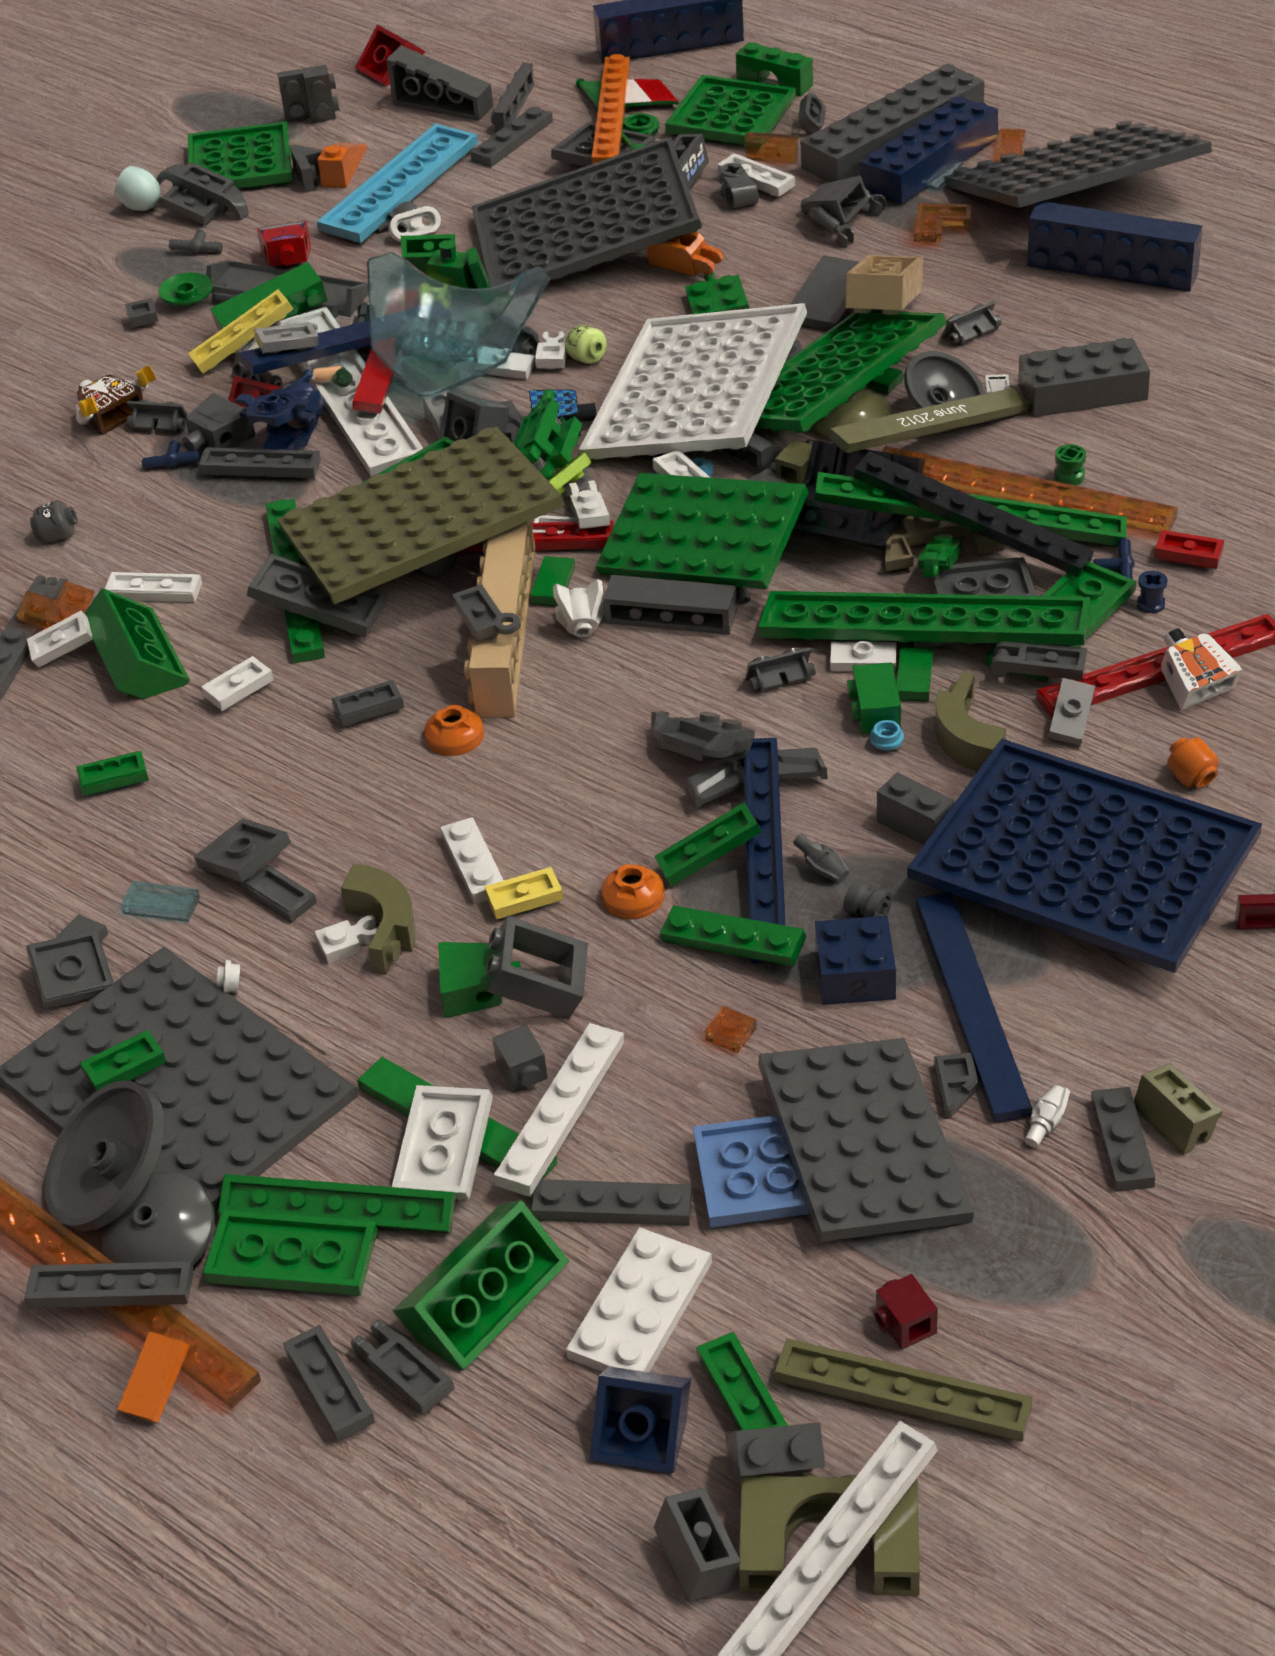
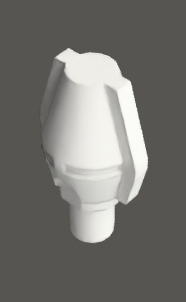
(1047, 1114)

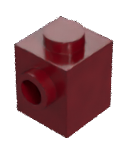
(905, 1311)

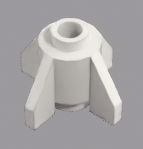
(579, 608)

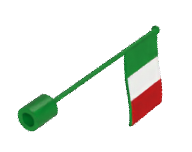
(639, 93)

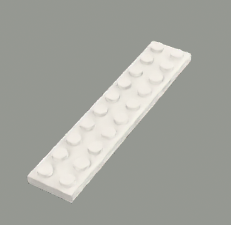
(375, 438)

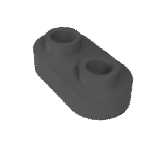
(811, 113)

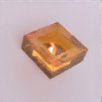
(730, 1029)

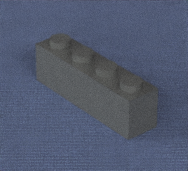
(670, 604)

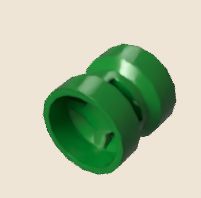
(1070, 464)

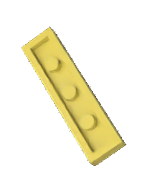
(240, 331)

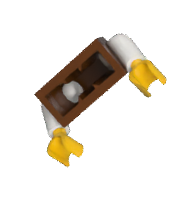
(106, 399)

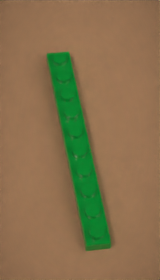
(1067, 522)

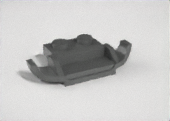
(201, 193)
(703, 736)

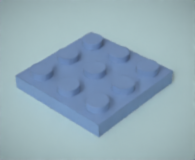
(747, 1172)

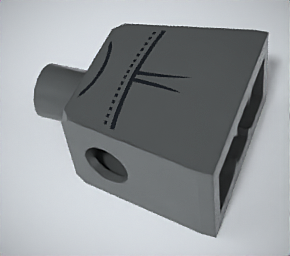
(216, 425)

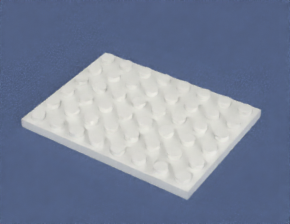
(694, 382)

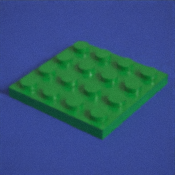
(729, 108)
(245, 154)

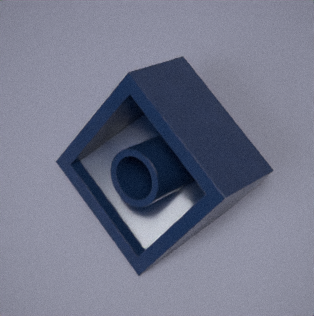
(639, 1419)

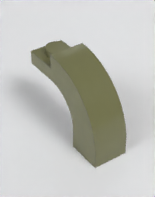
(957, 732)
(380, 894)

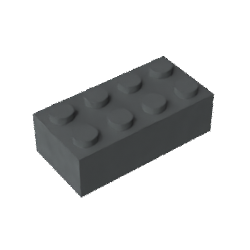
(1083, 377)

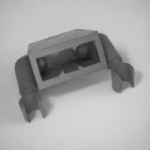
(837, 203)

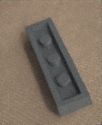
(514, 97)
(511, 136)
(260, 462)
(612, 1202)
(109, 1284)

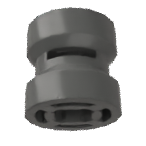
(867, 901)

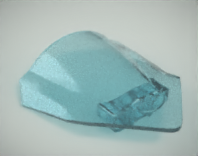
(441, 332)

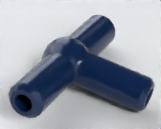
(171, 458)
(1124, 563)

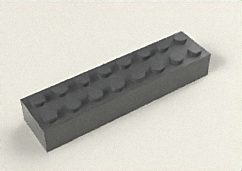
(839, 147)

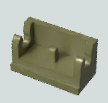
(1176, 1107)

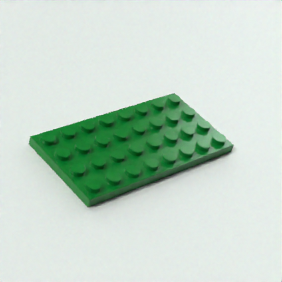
(842, 364)

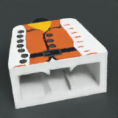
(1197, 668)

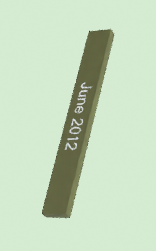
(928, 420)

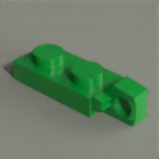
(939, 554)

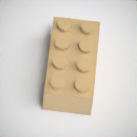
(884, 283)

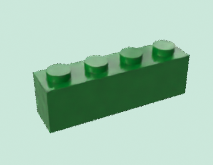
(299, 286)

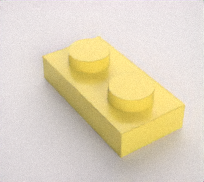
(523, 893)

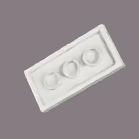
(639, 1304)

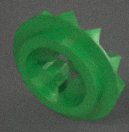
(641, 123)

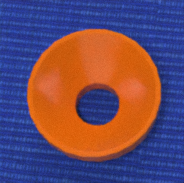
(453, 737)
(635, 899)

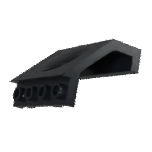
(844, 521)

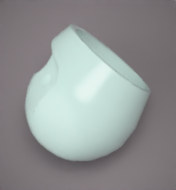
(137, 189)

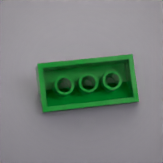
(134, 646)
(482, 1285)

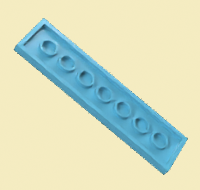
(397, 182)

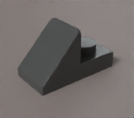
(305, 165)

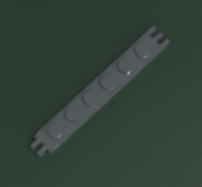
(14, 638)

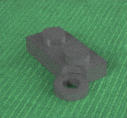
(482, 613)

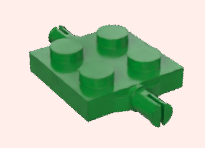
(716, 294)

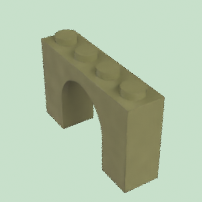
(779, 1505)

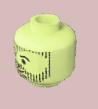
(585, 344)

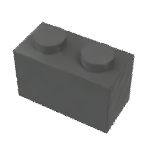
(911, 807)
(774, 1449)
(696, 1544)

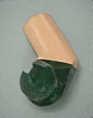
(337, 375)

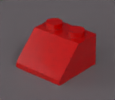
(375, 54)

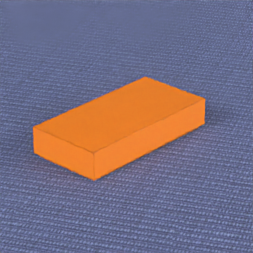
(153, 1377)

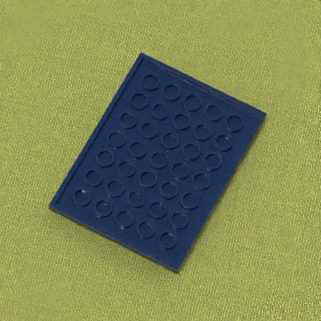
(1086, 854)

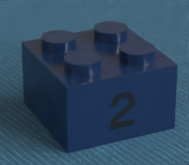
(855, 960)

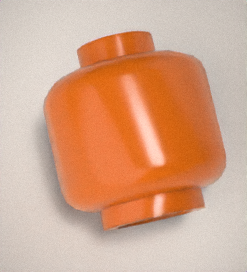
(1193, 762)

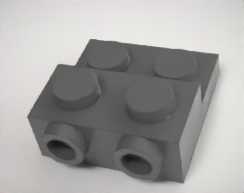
(308, 94)

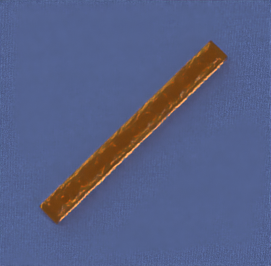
(1024, 488)
(54, 1244)

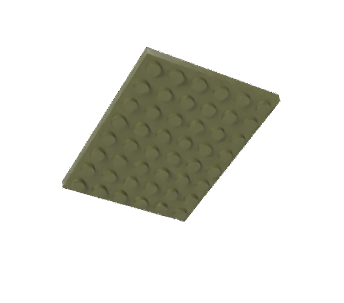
(418, 513)

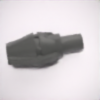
(822, 859)

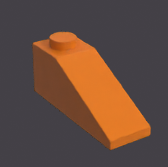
(339, 162)

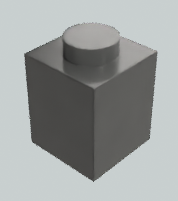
(520, 1058)

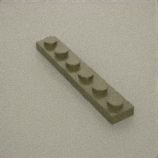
(904, 1389)

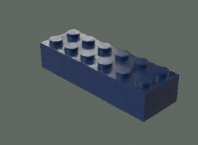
(665, 26)
(929, 148)
(1114, 245)

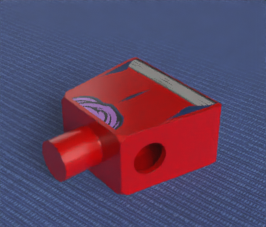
(285, 243)

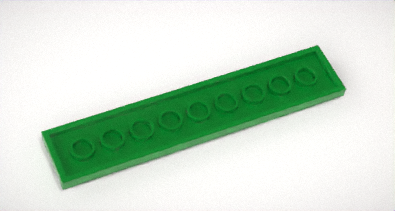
(925, 617)

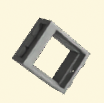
(530, 988)

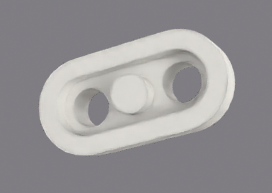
(413, 223)

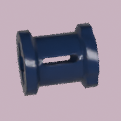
(1151, 595)

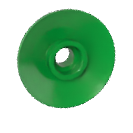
(185, 288)

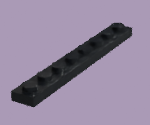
(974, 514)

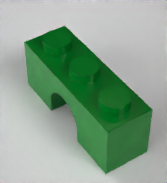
(791, 69)

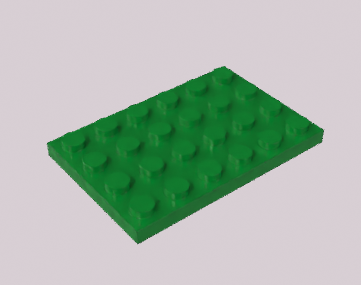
(702, 530)

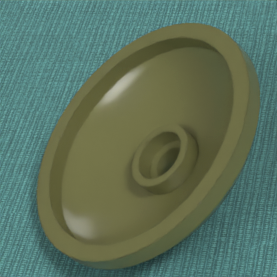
(860, 407)

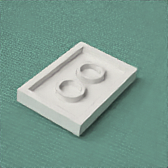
(443, 1139)

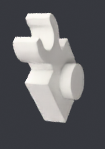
(552, 352)
(345, 940)

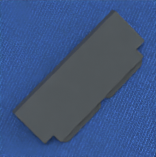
(236, 277)

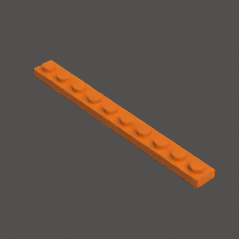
(611, 108)

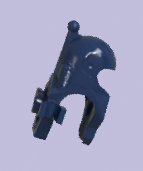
(297, 401)

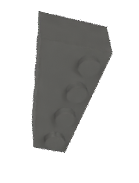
(436, 87)

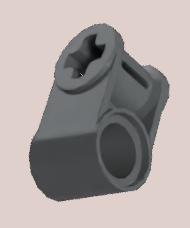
(737, 186)

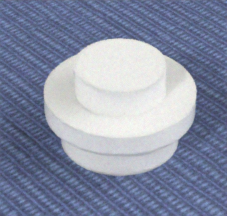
(228, 977)

